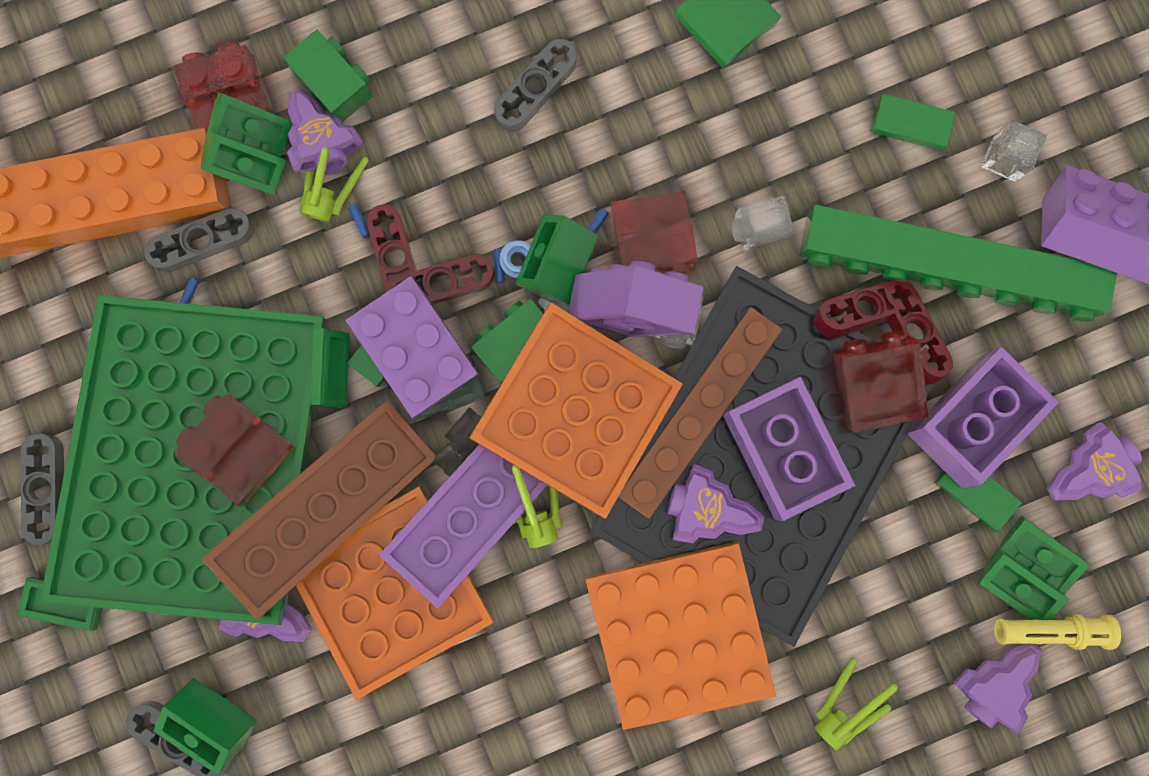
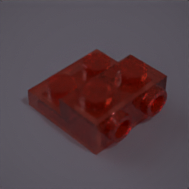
(227, 72)
(655, 232)
(881, 381)
(232, 448)

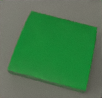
(727, 26)
(245, 144)
(1032, 571)

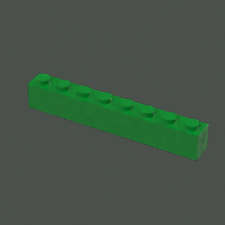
(957, 263)

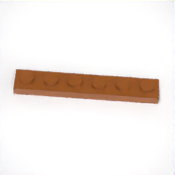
(699, 412)

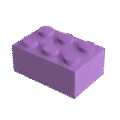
(1098, 222)
(636, 300)
(412, 347)
(983, 418)
(788, 450)

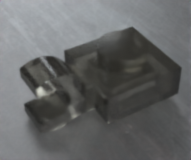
(460, 444)

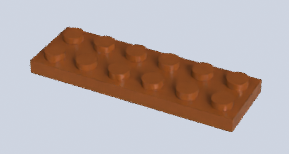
(319, 510)

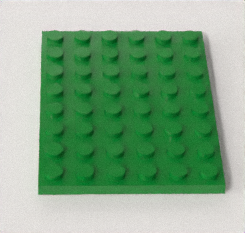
(128, 507)

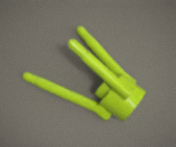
(318, 201)
(537, 526)
(840, 729)

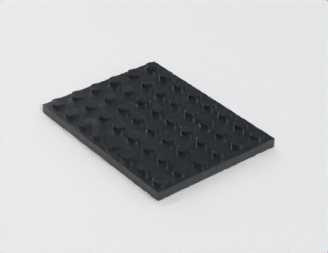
(790, 558)

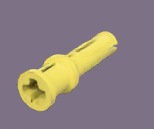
(1073, 631)

